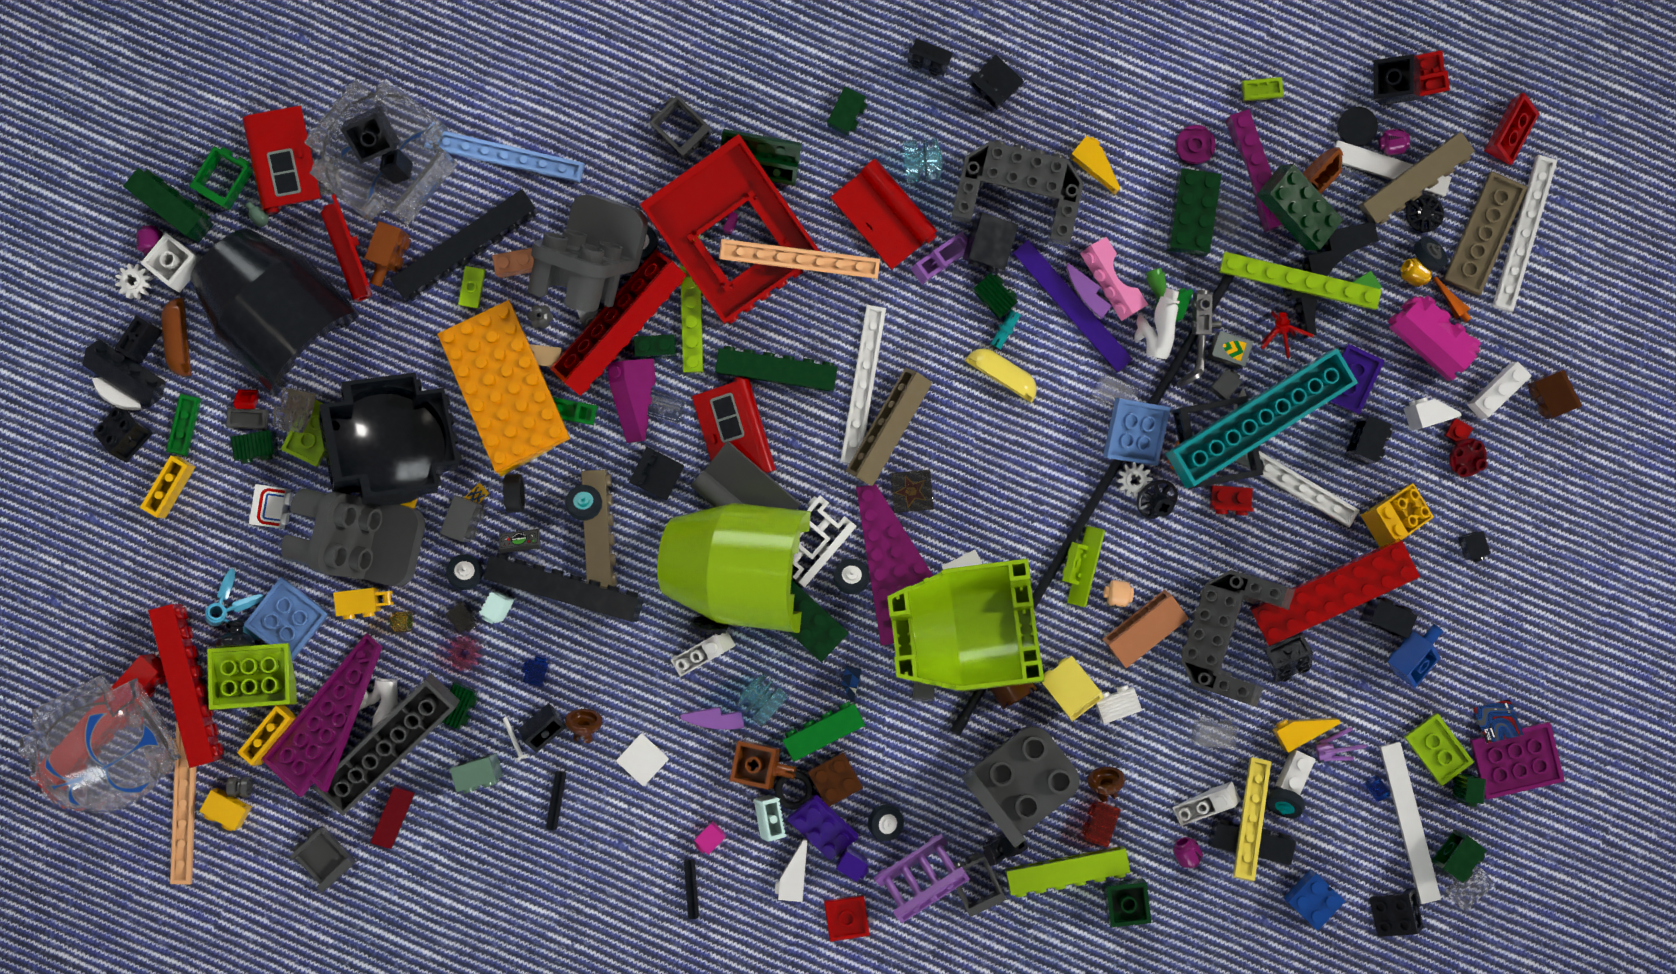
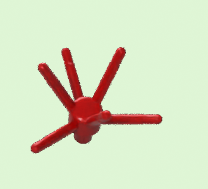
(1282, 326)

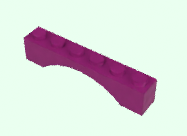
(1249, 145)

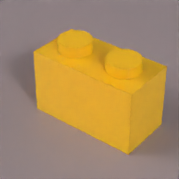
(225, 810)

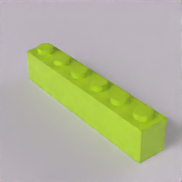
(1067, 870)

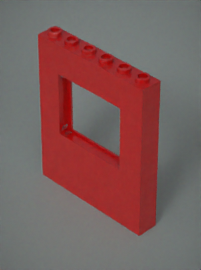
(704, 198)

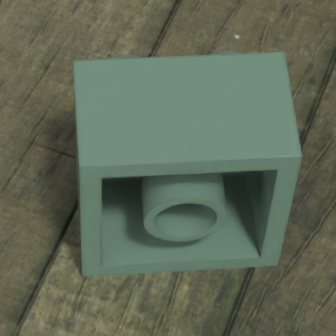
(476, 772)

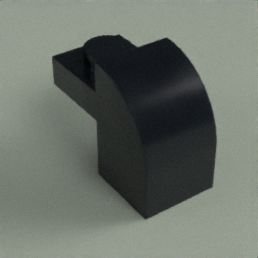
(1001, 848)

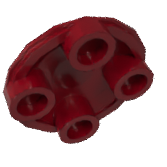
(1468, 457)

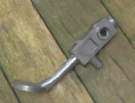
(1201, 326)

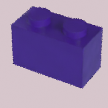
(852, 864)

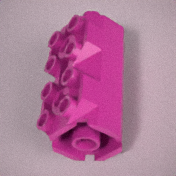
(1433, 337)

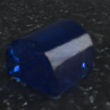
(1377, 788)

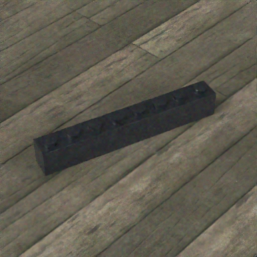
(464, 245)
(564, 588)

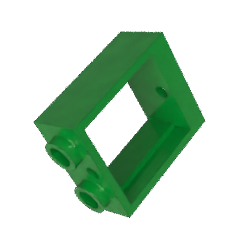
(207, 169)

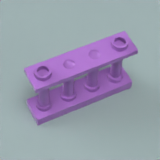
(938, 888)

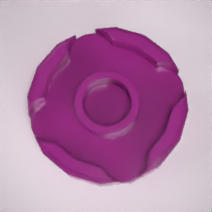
(1195, 145)

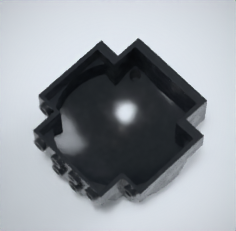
(388, 439)

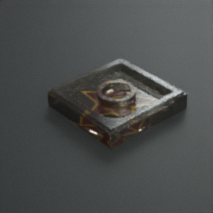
(911, 491)

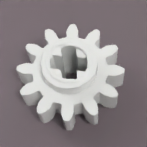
(127, 278)
(1126, 478)

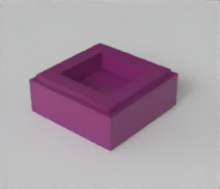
(730, 223)

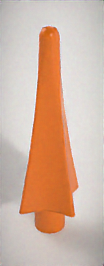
(1457, 306)

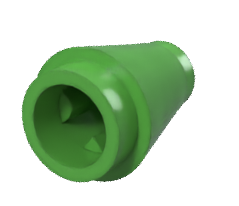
(1157, 281)

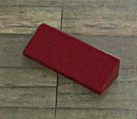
(392, 817)

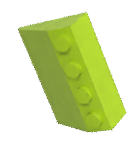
(251, 677)

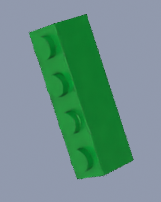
(824, 731)

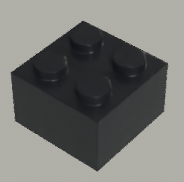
(1396, 79)
(370, 135)
(1368, 440)
(1389, 618)

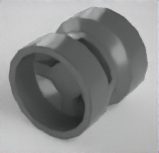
(239, 787)

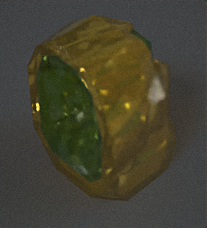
(401, 621)

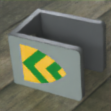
(1230, 350)

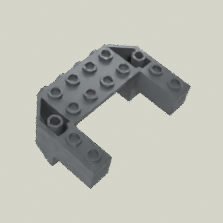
(1026, 172)
(1213, 629)

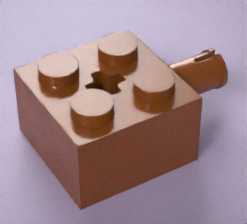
(386, 251)
(768, 761)

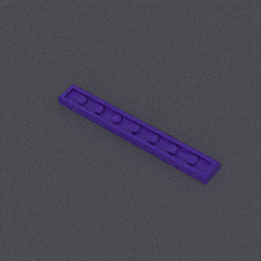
(1072, 306)

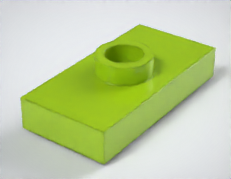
(1262, 89)
(471, 287)

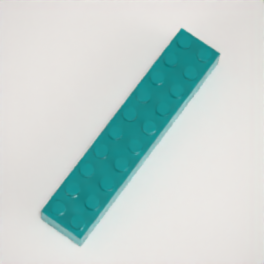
(1261, 418)

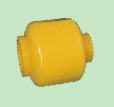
(1415, 272)

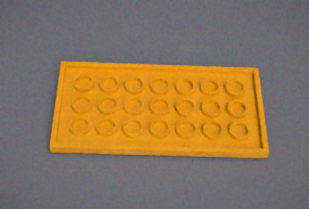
(503, 386)

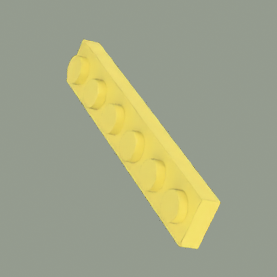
(1252, 819)

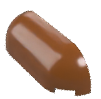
(1325, 169)
(176, 337)

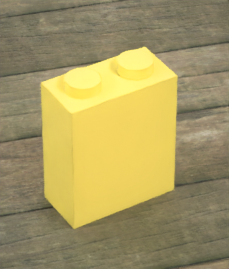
(1071, 688)

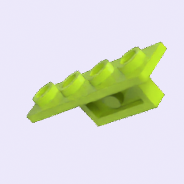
(1082, 565)

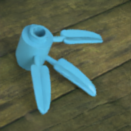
(237, 606)

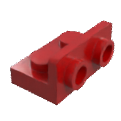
(1231, 499)

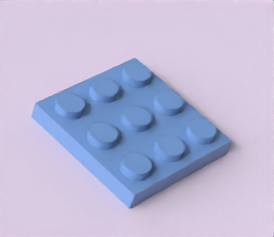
(1136, 431)
(286, 617)

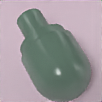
(256, 215)

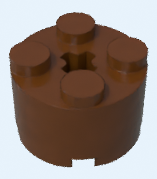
(1012, 694)

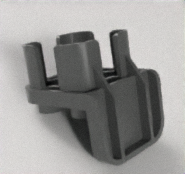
(591, 254)
(356, 538)
(1023, 781)

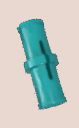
(1005, 329)

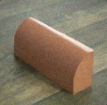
(1145, 628)

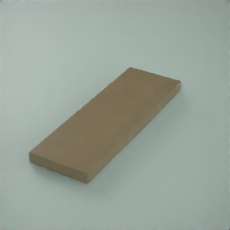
(1484, 233)

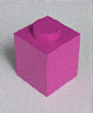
(709, 838)

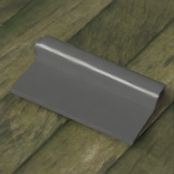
(737, 479)

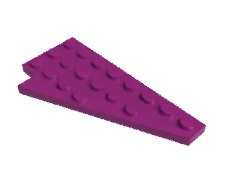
(890, 555)

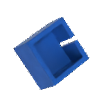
(1314, 899)

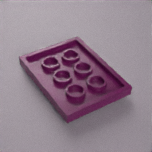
(1518, 762)

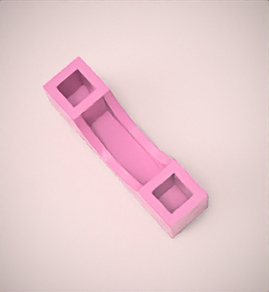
(1124, 299)

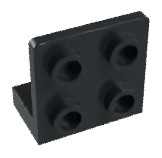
(929, 57)
(995, 82)
(122, 434)
(656, 473)
(1290, 657)
(1397, 914)

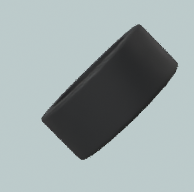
(514, 493)
(789, 804)

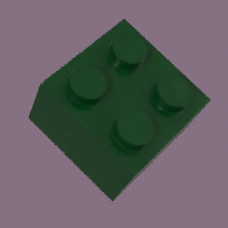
(1459, 856)
(1127, 902)

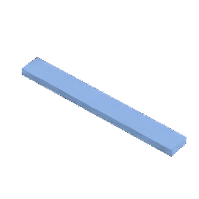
(512, 157)

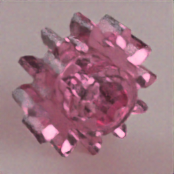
(461, 660)

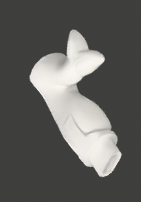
(1165, 315)
(388, 693)

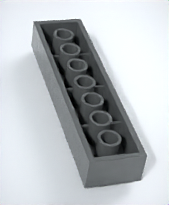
(389, 743)

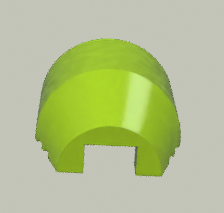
(734, 564)
(968, 628)

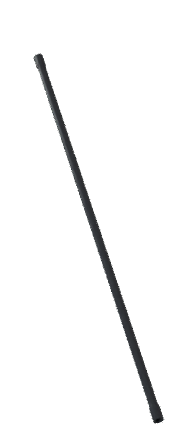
(963, 718)

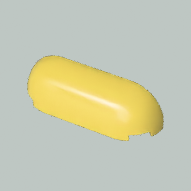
(1003, 372)

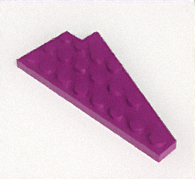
(317, 736)

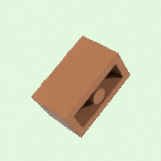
(513, 263)

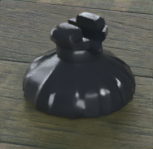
(235, 636)

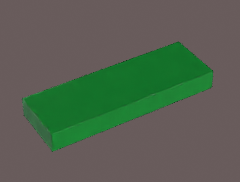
(183, 425)

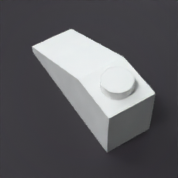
(792, 879)

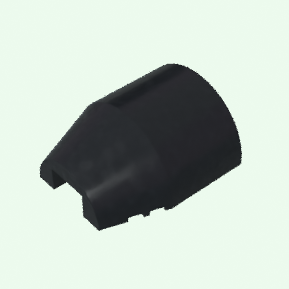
(266, 303)

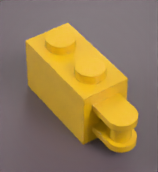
(360, 601)

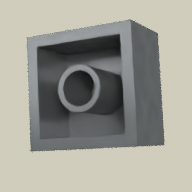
(462, 519)

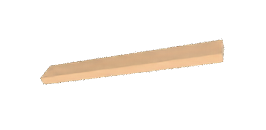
(799, 258)
(183, 818)

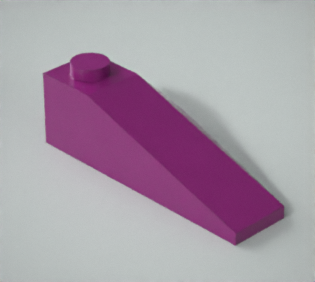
(631, 390)

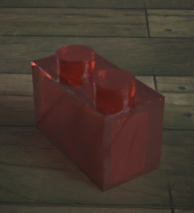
(1100, 823)

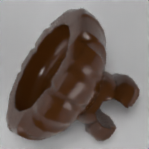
(583, 723)
(1106, 782)

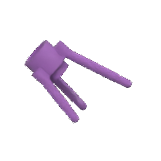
(1327, 752)

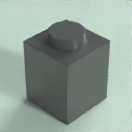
(1225, 384)

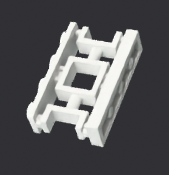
(823, 550)

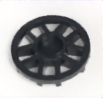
(1425, 213)
(707, 625)

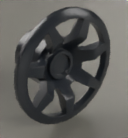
(1159, 502)

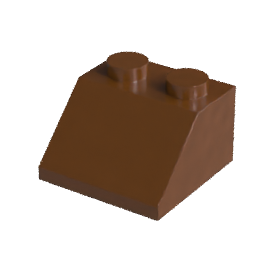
(1554, 394)

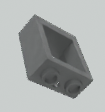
(694, 141)
(987, 901)

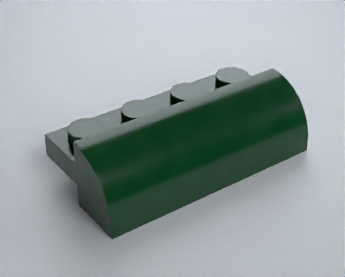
(776, 156)

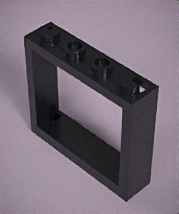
(1184, 432)

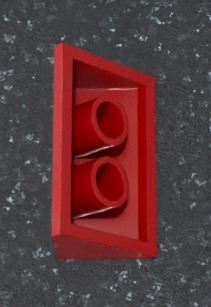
(1512, 129)

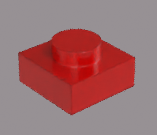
(246, 399)
(1458, 430)

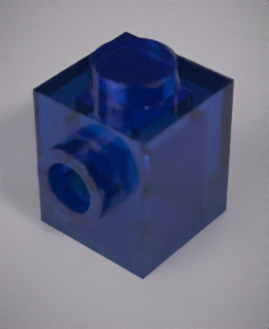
(536, 671)

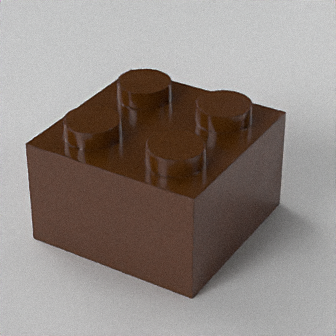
(835, 778)

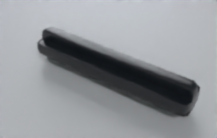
(556, 800)
(691, 889)

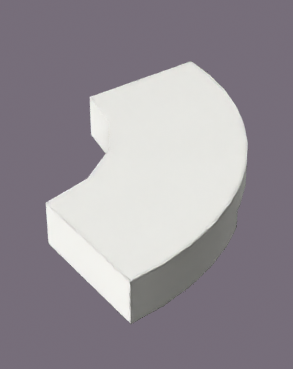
(115, 395)

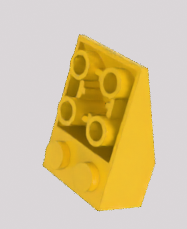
(1397, 516)

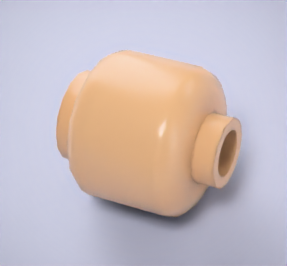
(1118, 593)

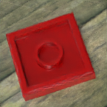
(846, 918)

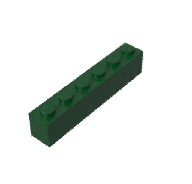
(775, 369)

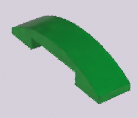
(576, 411)

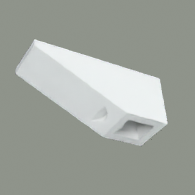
(702, 653)
(1207, 804)

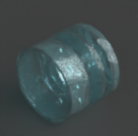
(922, 160)
(762, 699)

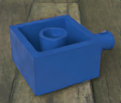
(1416, 656)

